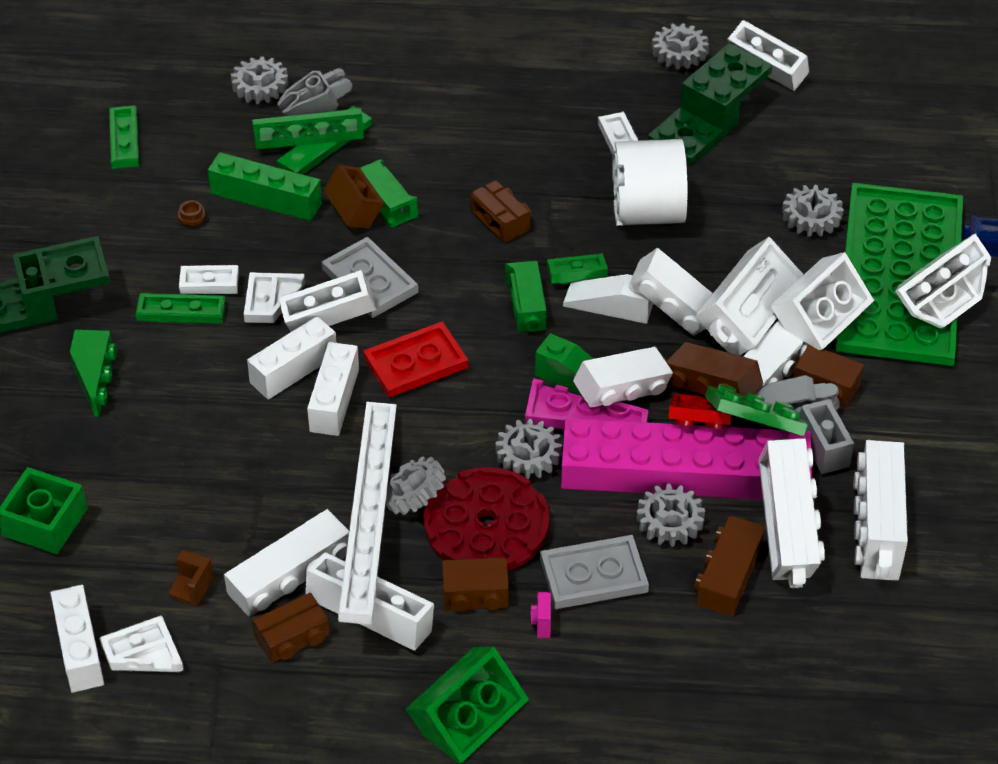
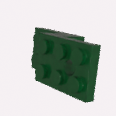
(712, 100)
(47, 274)

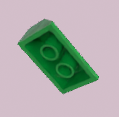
(468, 703)

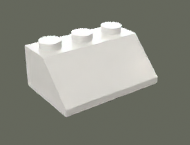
(823, 301)

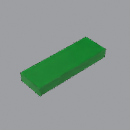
(124, 137)
(181, 308)

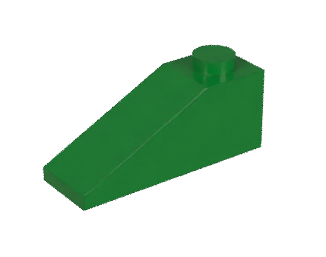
(559, 361)

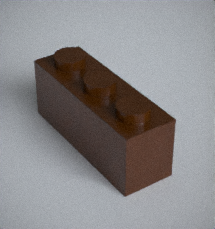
(699, 366)
(729, 565)

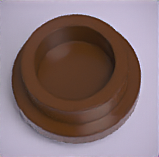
(191, 213)

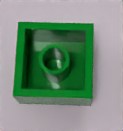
(42, 510)

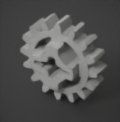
(680, 46)
(259, 80)
(812, 210)
(528, 448)
(414, 485)
(670, 515)

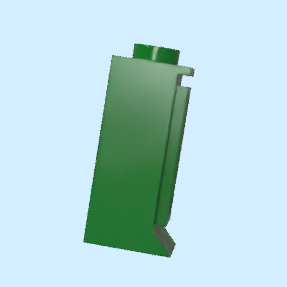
(398, 204)
(526, 295)

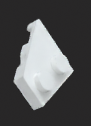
(264, 292)
(142, 648)

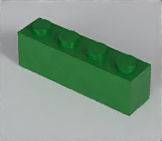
(265, 186)

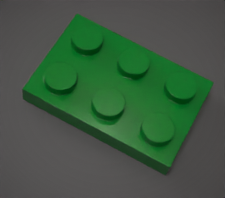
(756, 409)

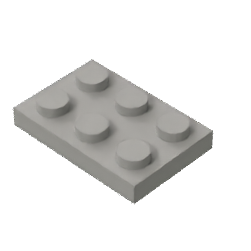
(386, 279)
(594, 571)

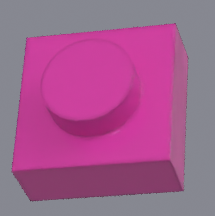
(542, 614)

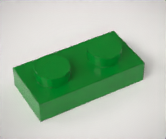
(577, 268)

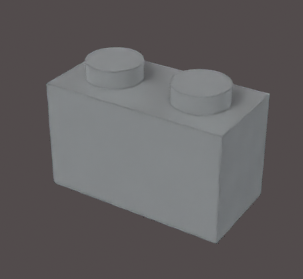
(829, 438)

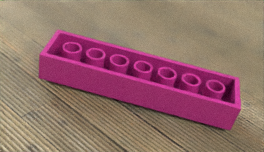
(644, 455)

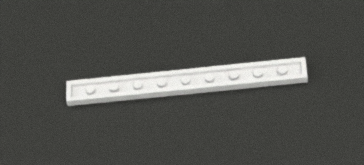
(367, 515)

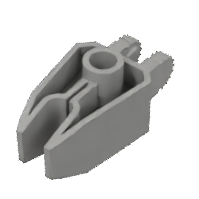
(315, 93)
(799, 392)

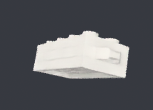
(740, 307)
(790, 510)
(880, 510)

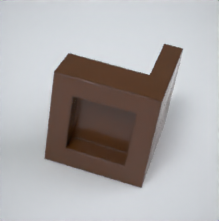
(193, 578)

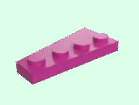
(556, 404)

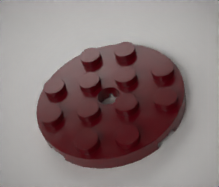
(507, 497)

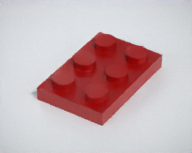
(415, 359)
(691, 408)

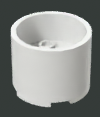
(649, 182)

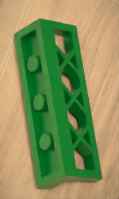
(308, 129)

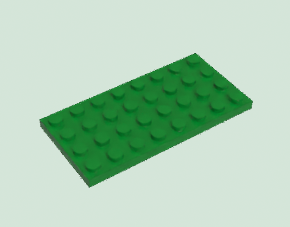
(887, 242)

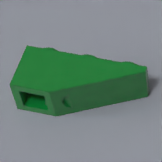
(91, 361)

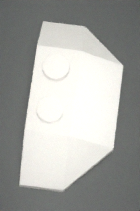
(947, 284)

